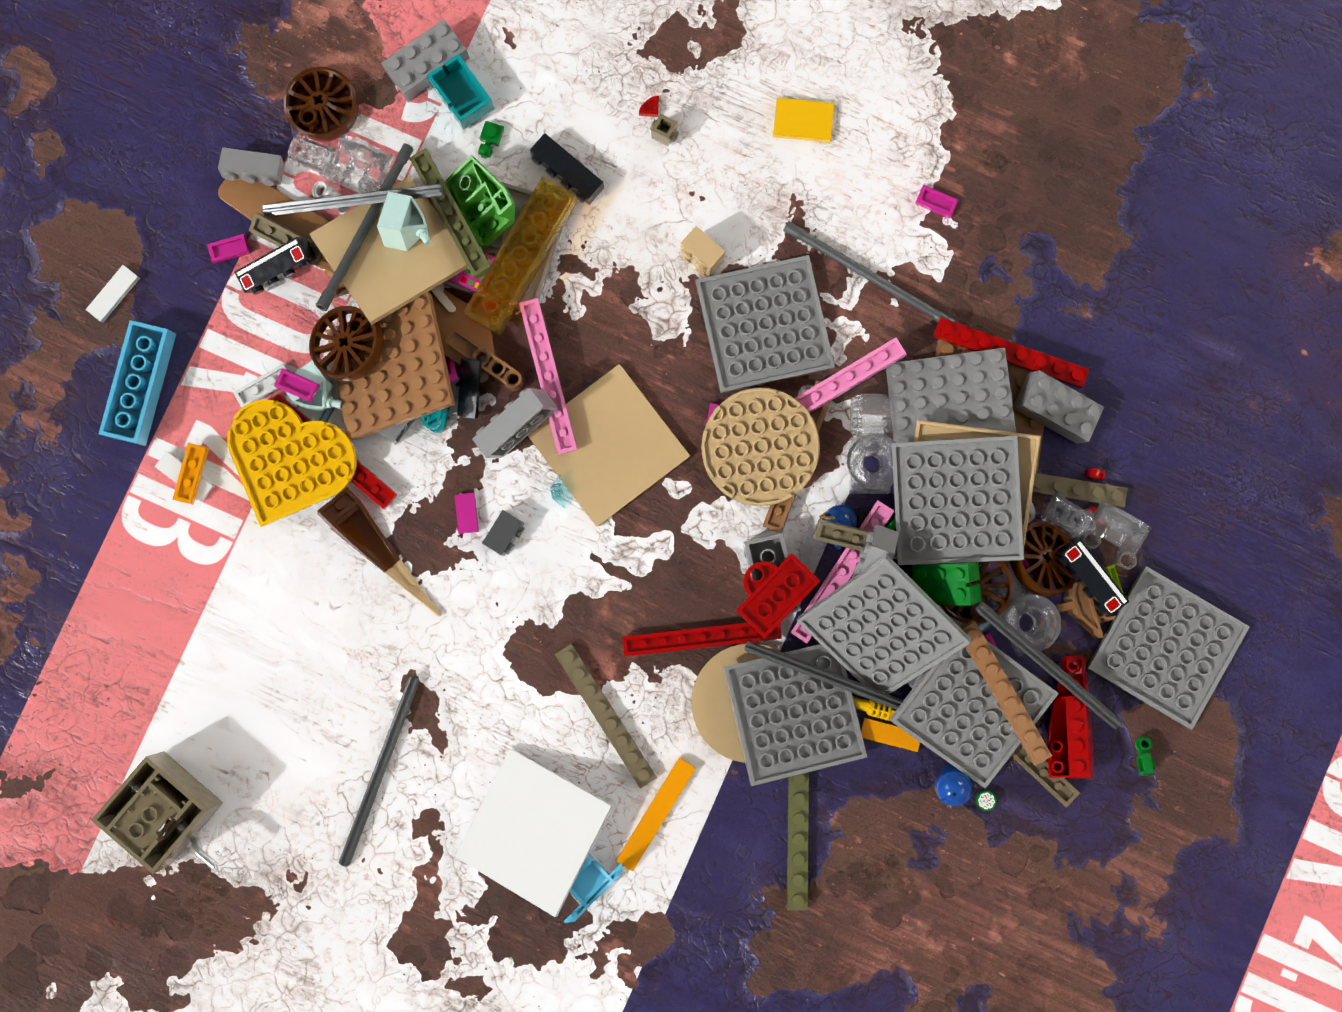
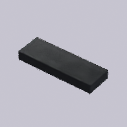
(469, 388)

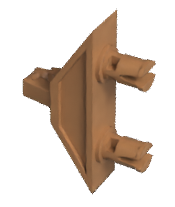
(1083, 610)

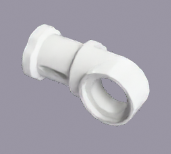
(328, 192)

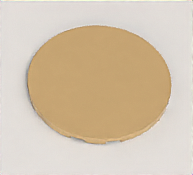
(760, 446)
(713, 706)

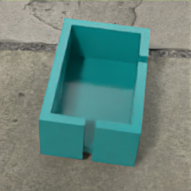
(461, 92)

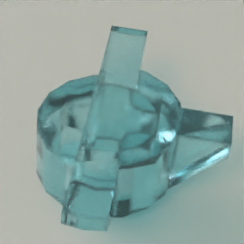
(557, 492)

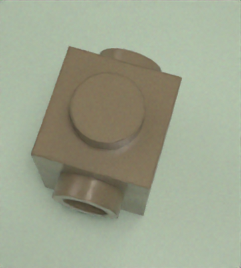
(664, 130)

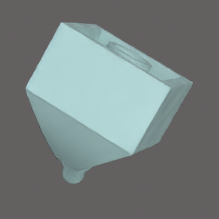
(402, 222)
(324, 394)

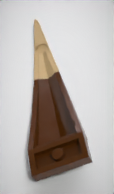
(355, 525)

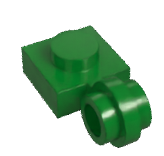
(491, 135)
(1144, 761)

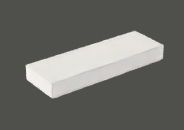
(112, 293)
(260, 387)
(171, 468)

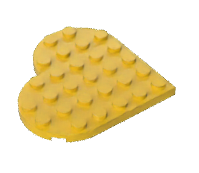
(288, 461)

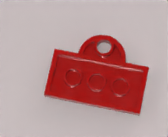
(775, 593)

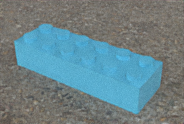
(137, 383)

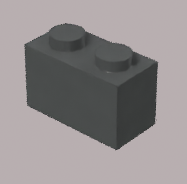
(504, 533)

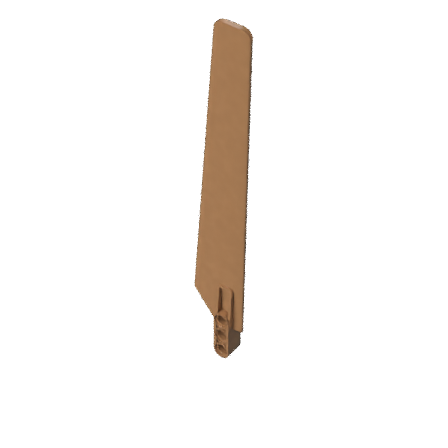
(458, 333)

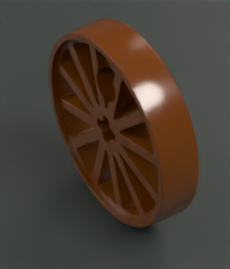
(317, 110)
(346, 344)
(1043, 561)
(983, 589)

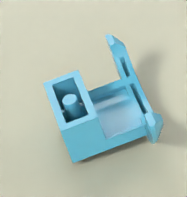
(590, 884)

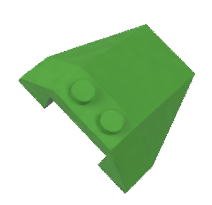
(482, 200)

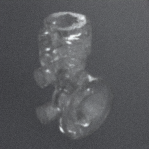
(338, 162)
(871, 425)
(1106, 523)
(1043, 612)

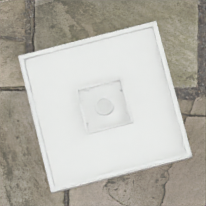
(533, 832)

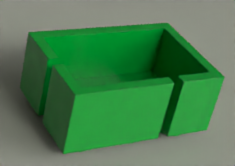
(948, 582)

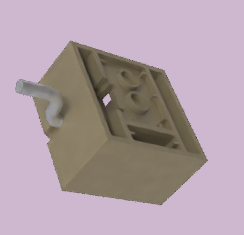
(153, 796)

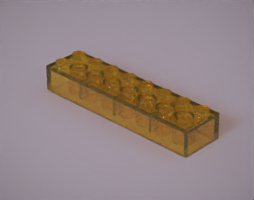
(521, 256)

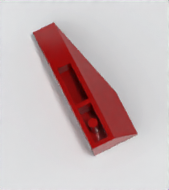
(1071, 728)

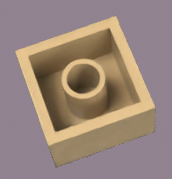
(701, 252)

